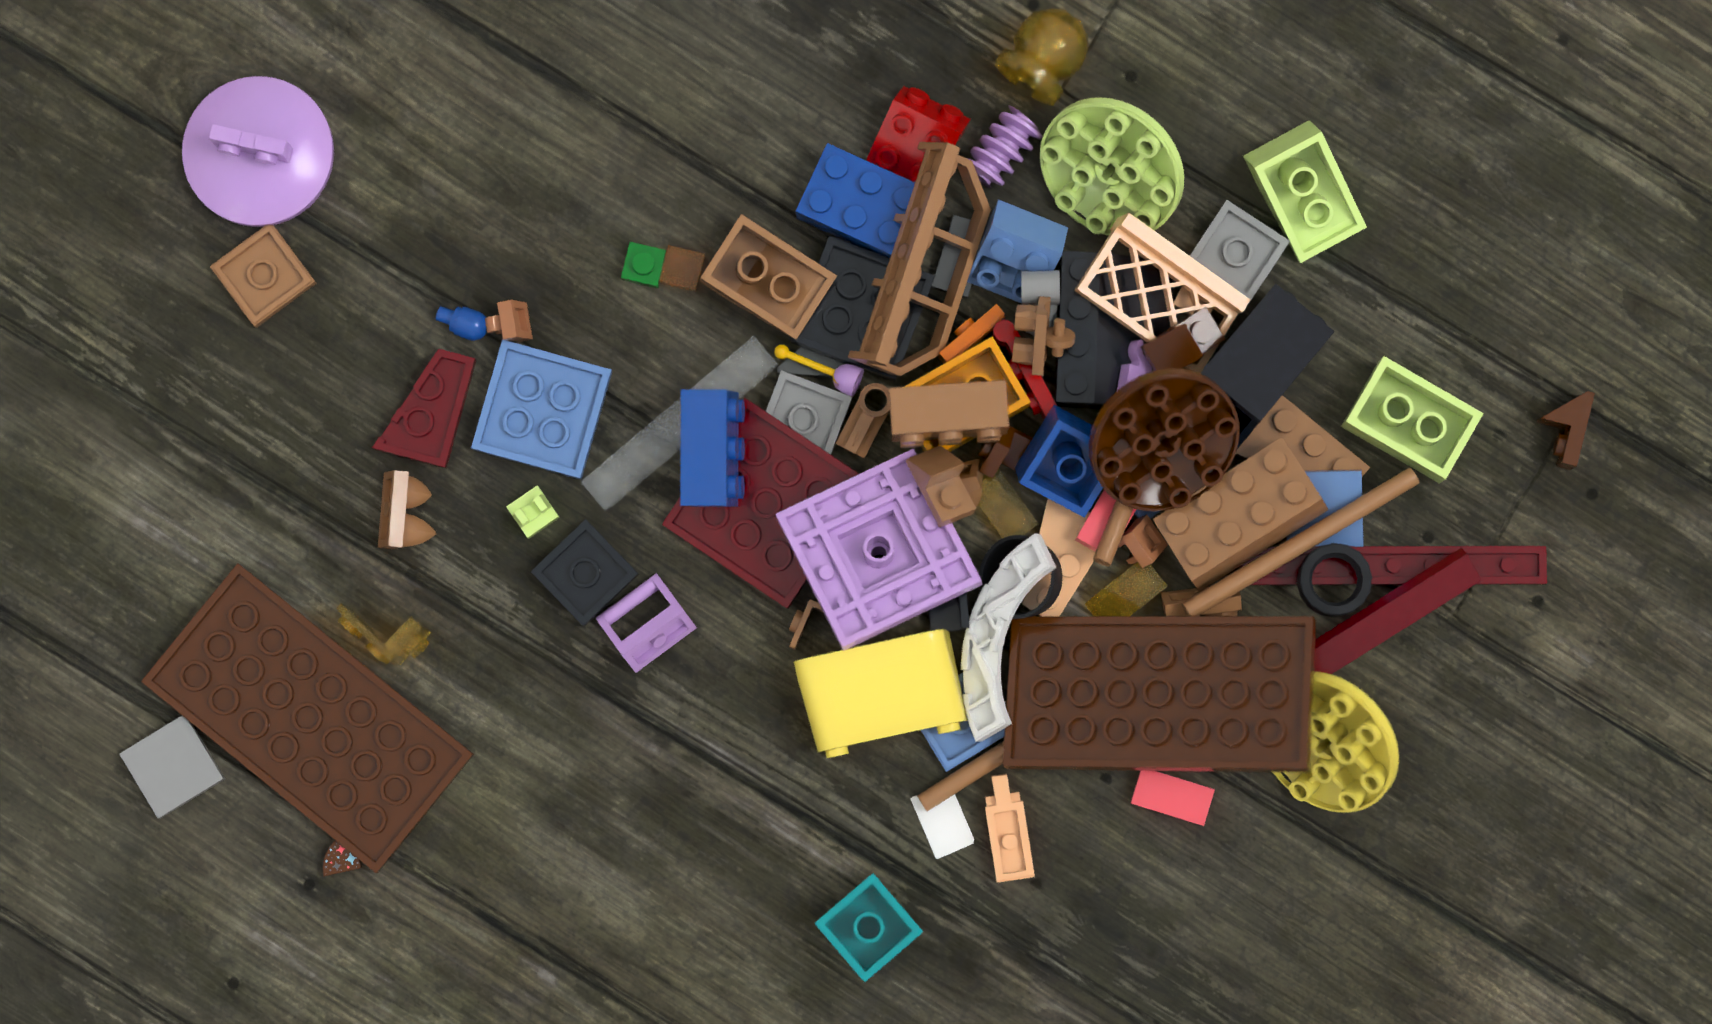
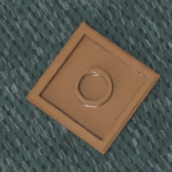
(263, 275)

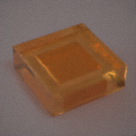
(682, 268)

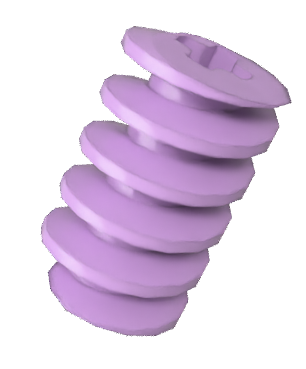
(1003, 146)

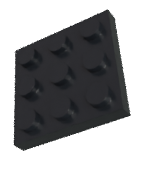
(848, 305)

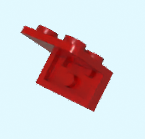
(910, 121)

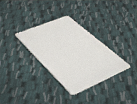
(944, 826)

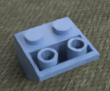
(1012, 244)

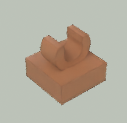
(511, 322)
(1143, 542)

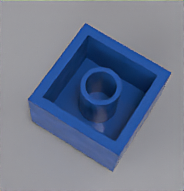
(1059, 462)

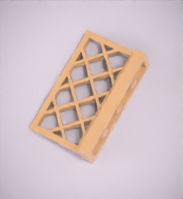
(1171, 263)

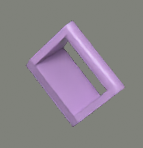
(655, 635)

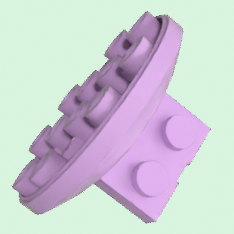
(258, 151)

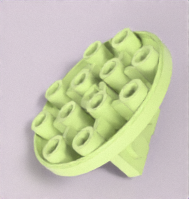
(1110, 163)

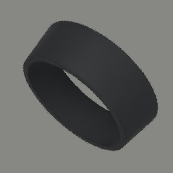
(997, 553)

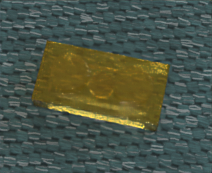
(1004, 507)

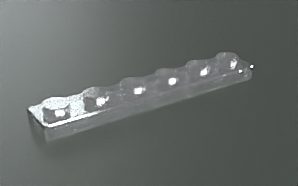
(663, 435)

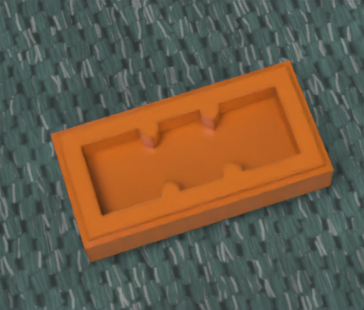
(971, 333)

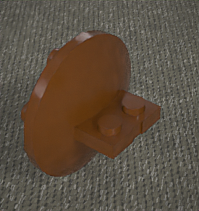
(1163, 439)

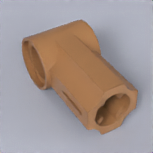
(863, 423)

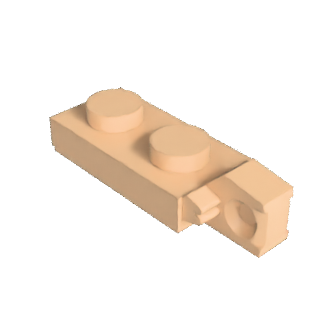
(1008, 832)

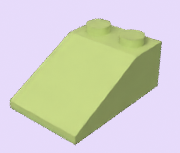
(1305, 190)

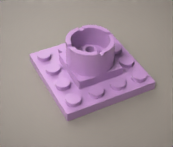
(871, 516)

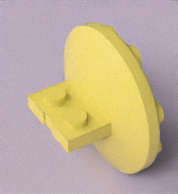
(1351, 750)

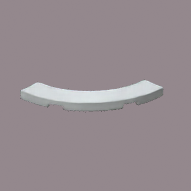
(987, 633)

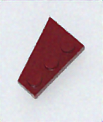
(431, 413)

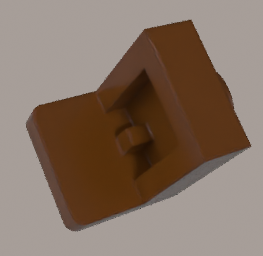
(1005, 452)

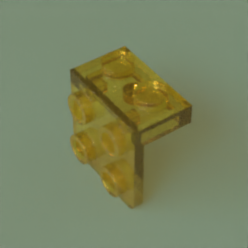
(406, 642)

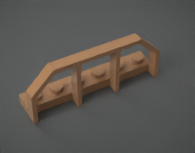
(907, 256)

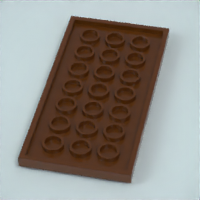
(1161, 693)
(307, 718)

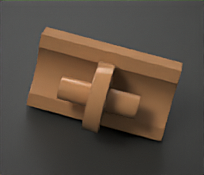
(1036, 319)

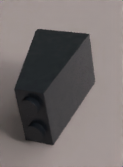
(1266, 355)

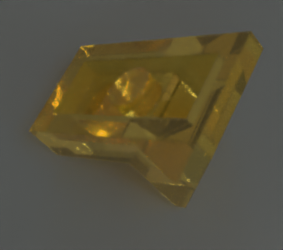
(1127, 592)

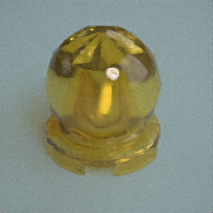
(1046, 51)

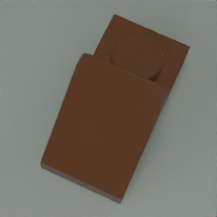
(1183, 342)
(1573, 419)

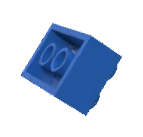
(855, 200)
(711, 448)

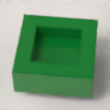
(643, 265)

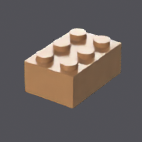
(949, 413)

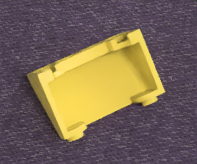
(881, 691)

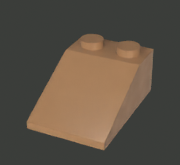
(767, 277)

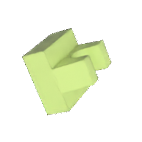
(532, 512)

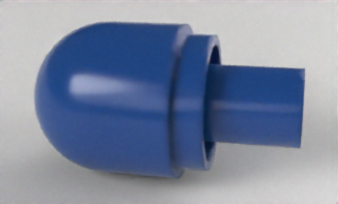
(463, 322)

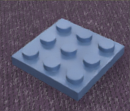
(541, 409)

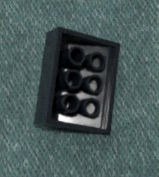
(1092, 366)

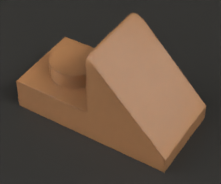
(941, 486)

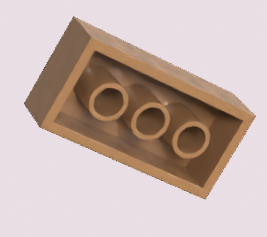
(1241, 514)

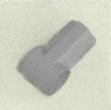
(1041, 284)

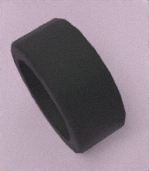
(1362, 572)

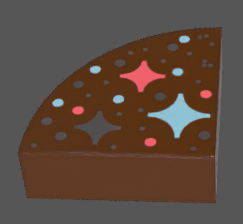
(339, 860)

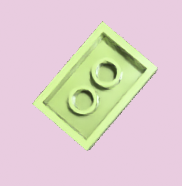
(1412, 419)

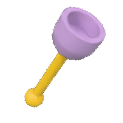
(845, 377)

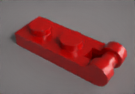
(1038, 394)

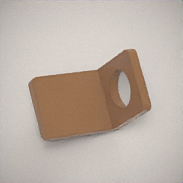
(800, 621)

